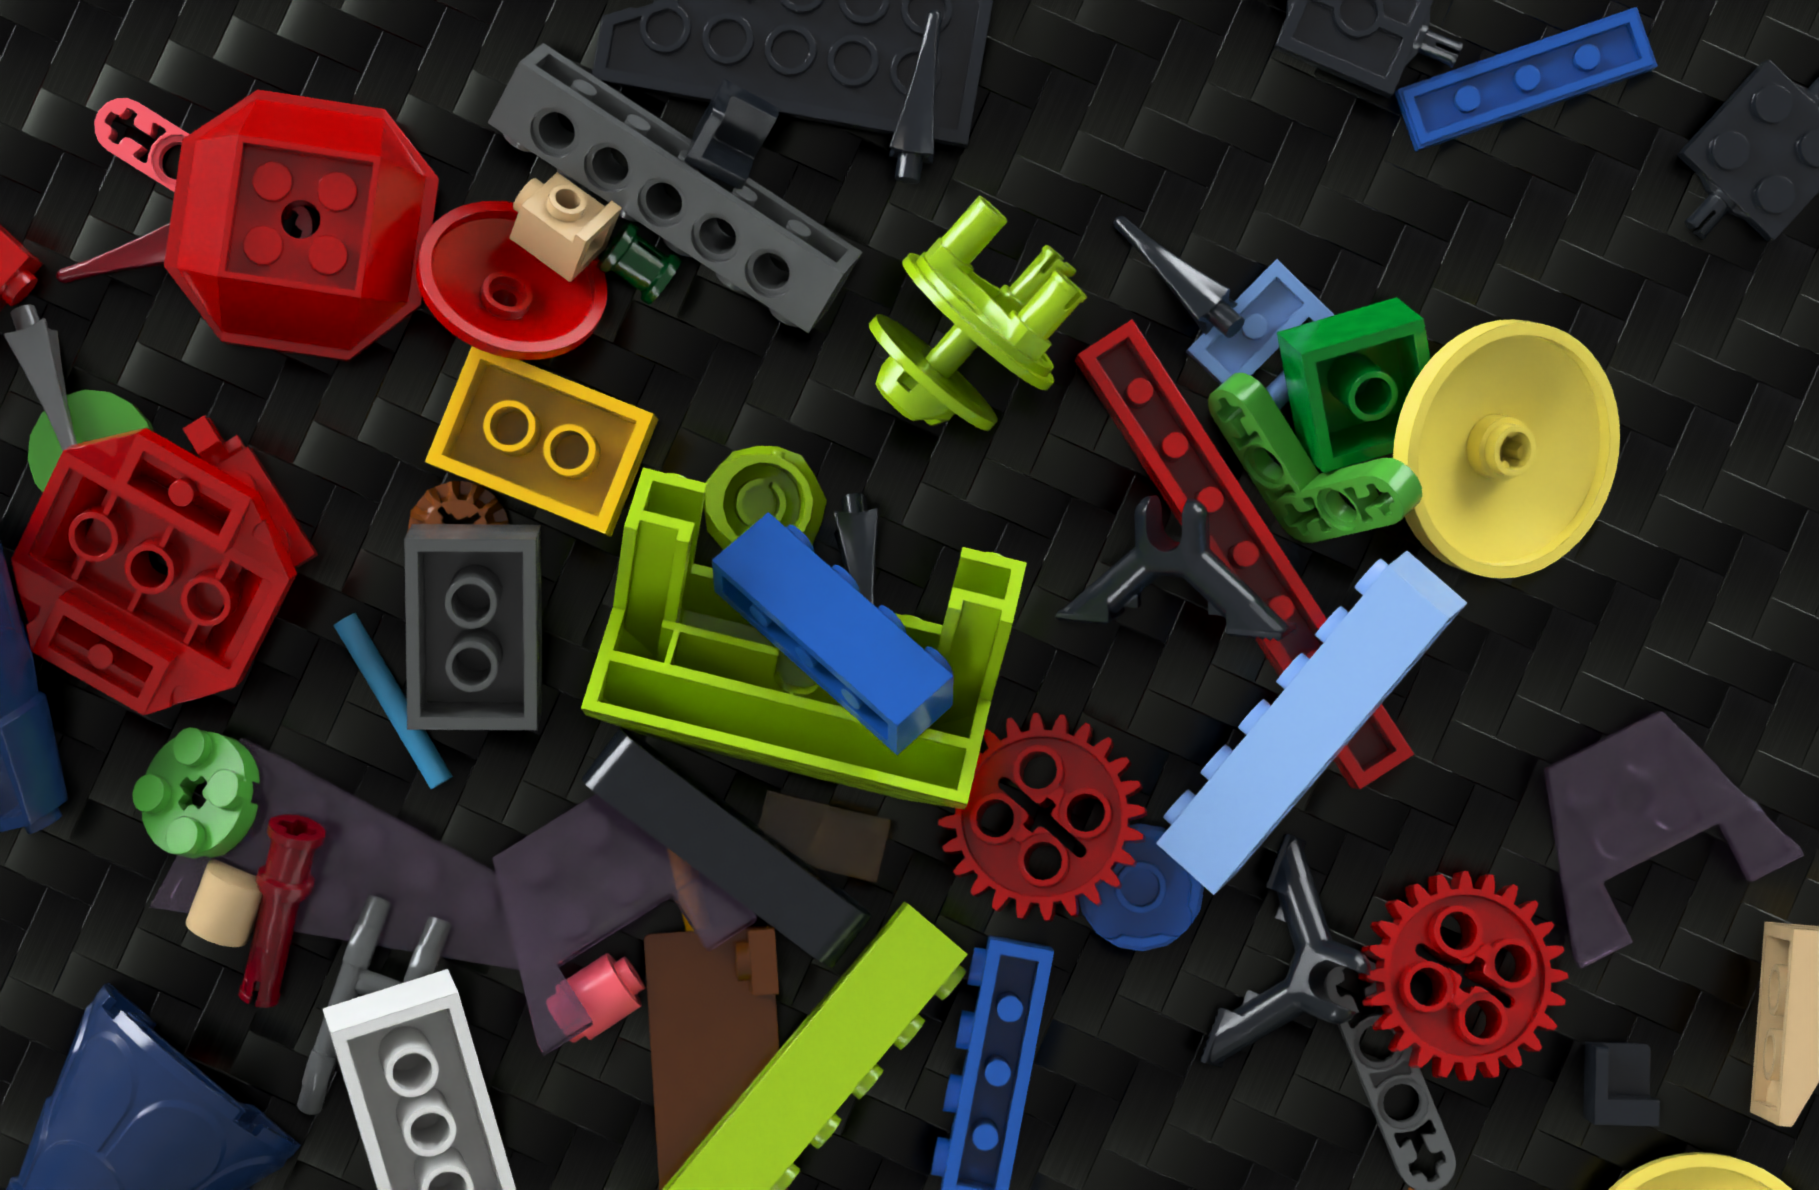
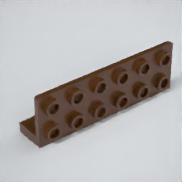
(708, 1031)

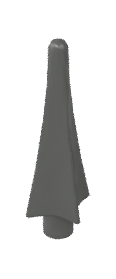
(40, 358)

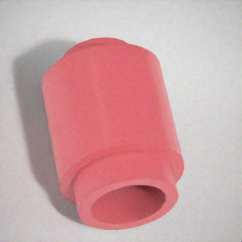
(606, 992)

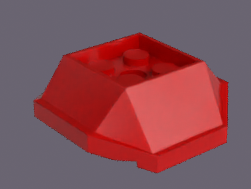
(286, 292)
(106, 609)

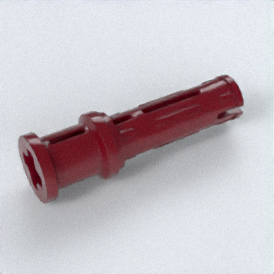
(283, 885)

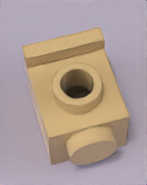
(562, 224)

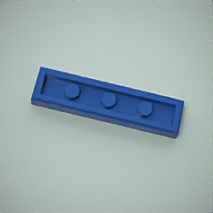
(1526, 79)

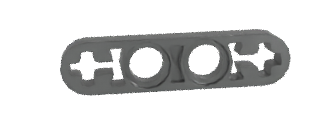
(1382, 1075)

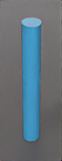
(391, 699)

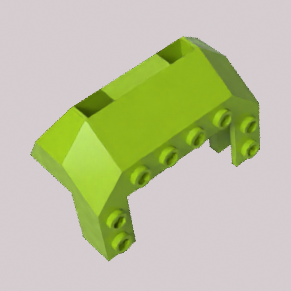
(706, 679)

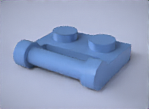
(1268, 306)

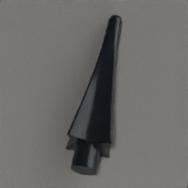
(915, 128)
(1200, 295)
(858, 541)

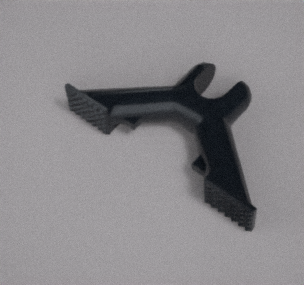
(1190, 559)
(1313, 960)

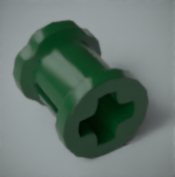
(639, 263)

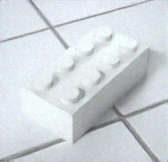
(418, 1088)

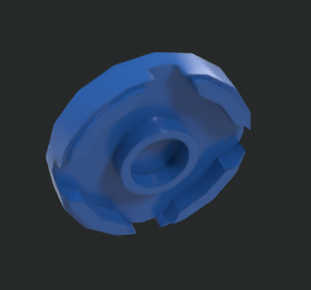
(1152, 904)

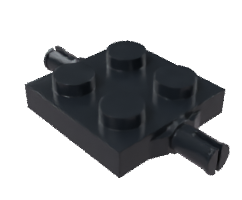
(1363, 39)
(1758, 154)

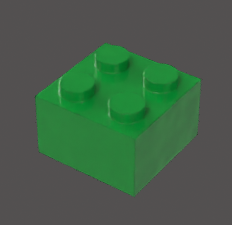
(1352, 380)

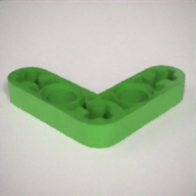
(1255, 424)

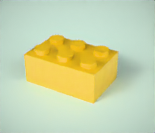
(542, 440)

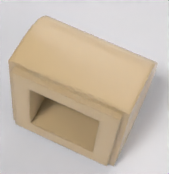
(225, 905)

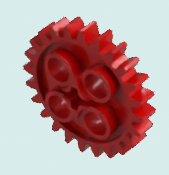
(1080, 775)
(1439, 1026)

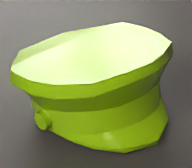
(758, 483)

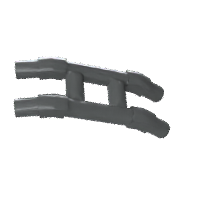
(357, 980)

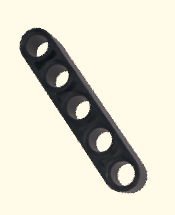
(726, 847)

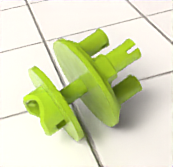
(1003, 321)

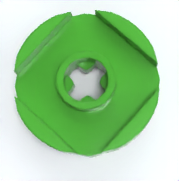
(168, 790)

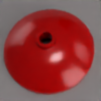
(499, 292)

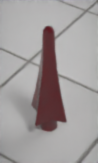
(139, 253)

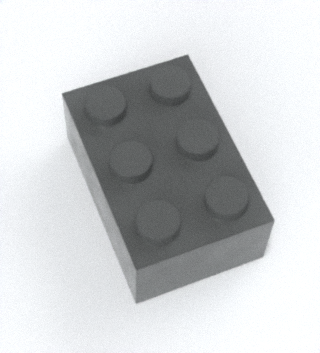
(473, 627)

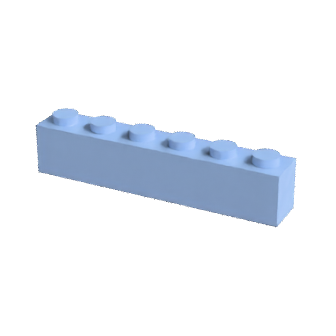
(1310, 721)

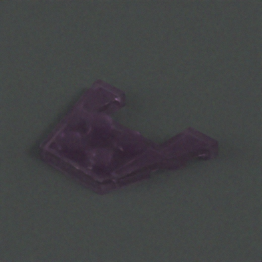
(1634, 801)
(585, 882)

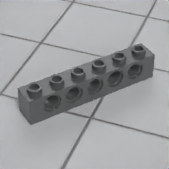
(655, 155)

